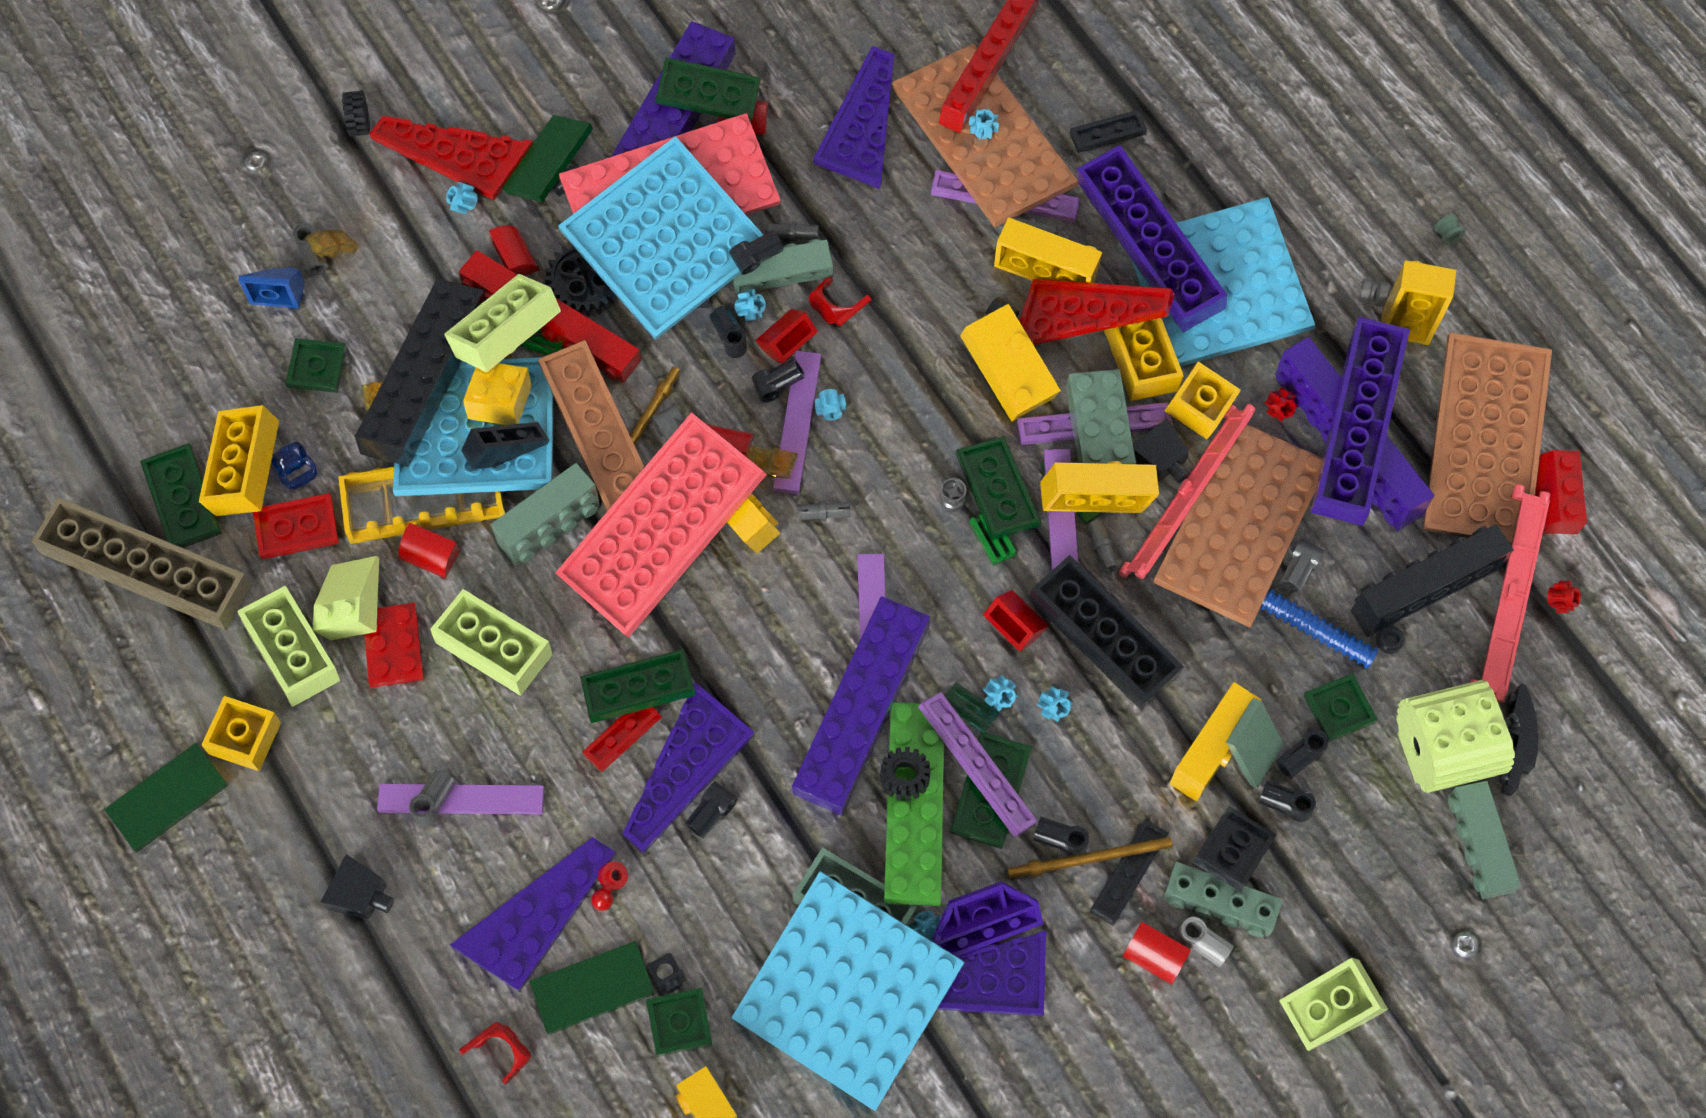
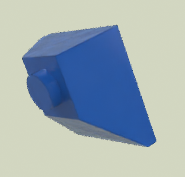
(273, 287)

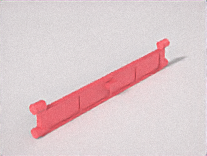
(1189, 492)
(1515, 591)

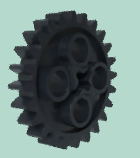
(565, 284)

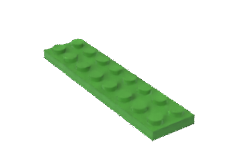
(915, 825)

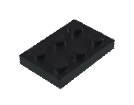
(1234, 848)

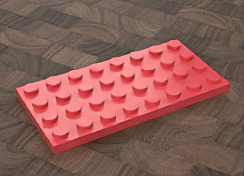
(724, 150)
(660, 524)

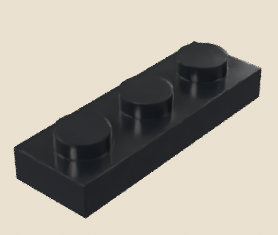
(1108, 131)

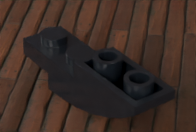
(1523, 739)

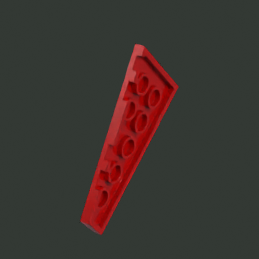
(455, 152)
(1072, 309)

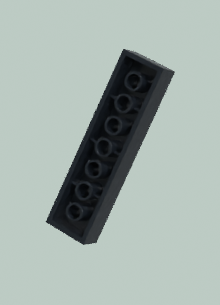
(417, 377)

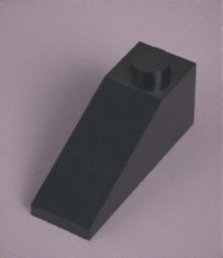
(498, 444)

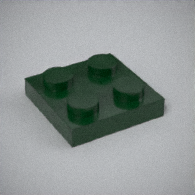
(316, 365)
(1340, 707)
(679, 1022)

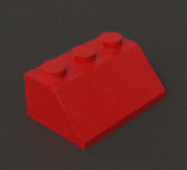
(1562, 477)

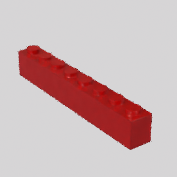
(985, 63)
(570, 327)

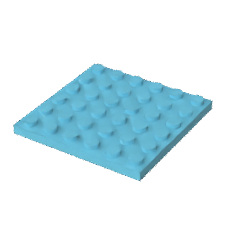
(662, 237)
(1256, 272)
(440, 464)
(848, 990)

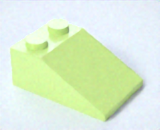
(348, 600)
(1333, 1004)

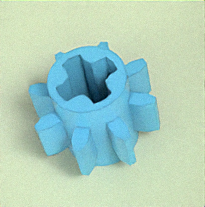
(983, 124)
(461, 198)
(750, 305)
(830, 404)
(1000, 692)
(1054, 703)
(925, 923)

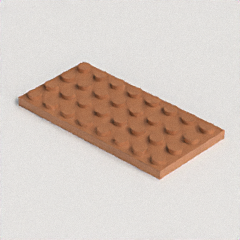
(1000, 173)
(1486, 434)
(1241, 526)

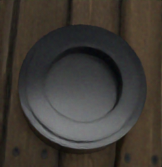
(1390, 639)

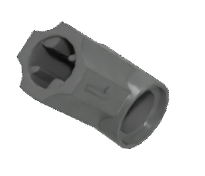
(313, 263)
(667, 421)
(1302, 563)
(431, 796)

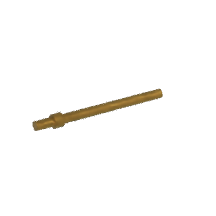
(662, 391)
(1036, 868)

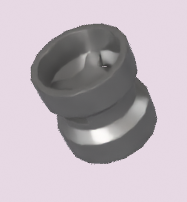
(1368, 290)
(951, 489)

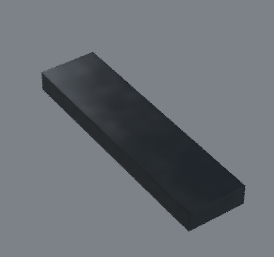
(1126, 876)

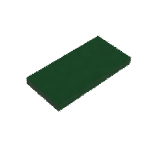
(707, 89)
(547, 158)
(998, 488)
(176, 490)
(637, 686)
(166, 797)
(974, 815)
(591, 988)

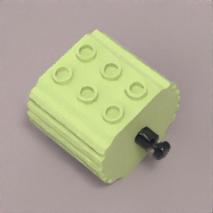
(1455, 736)

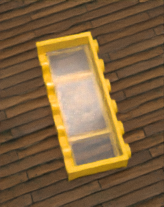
(375, 512)

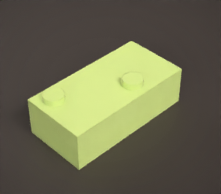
(502, 322)
(491, 642)
(288, 646)

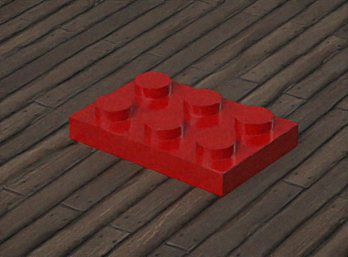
(296, 526)
(395, 647)

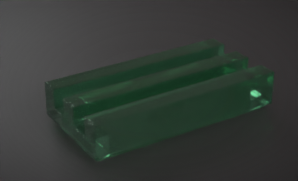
(968, 710)

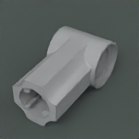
(1206, 943)

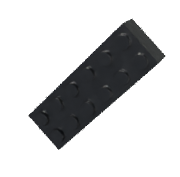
(1431, 579)
(1105, 632)

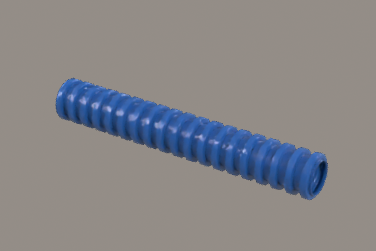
(1319, 629)

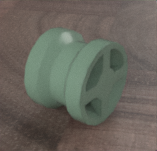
(1449, 229)

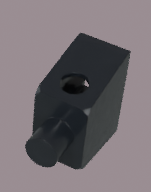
(1165, 450)
(356, 891)

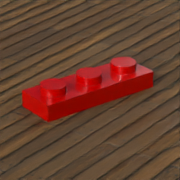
(620, 737)

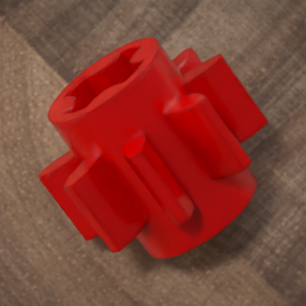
(1281, 404)
(1564, 596)

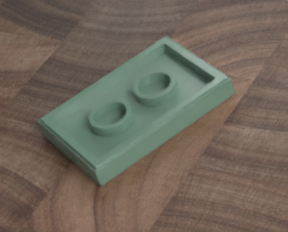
(1255, 742)

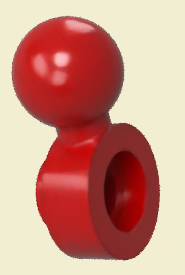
(602, 898)

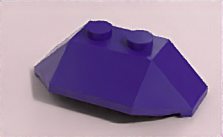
(986, 918)

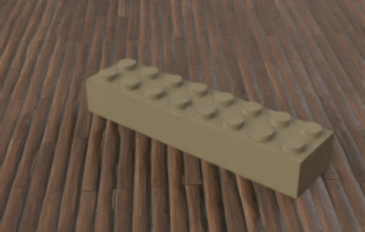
(142, 563)

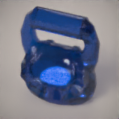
(289, 460)

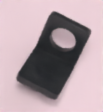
(671, 982)

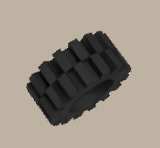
(356, 113)
(901, 787)

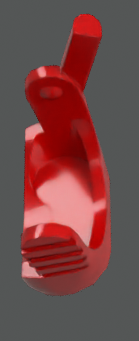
(830, 312)
(520, 1052)

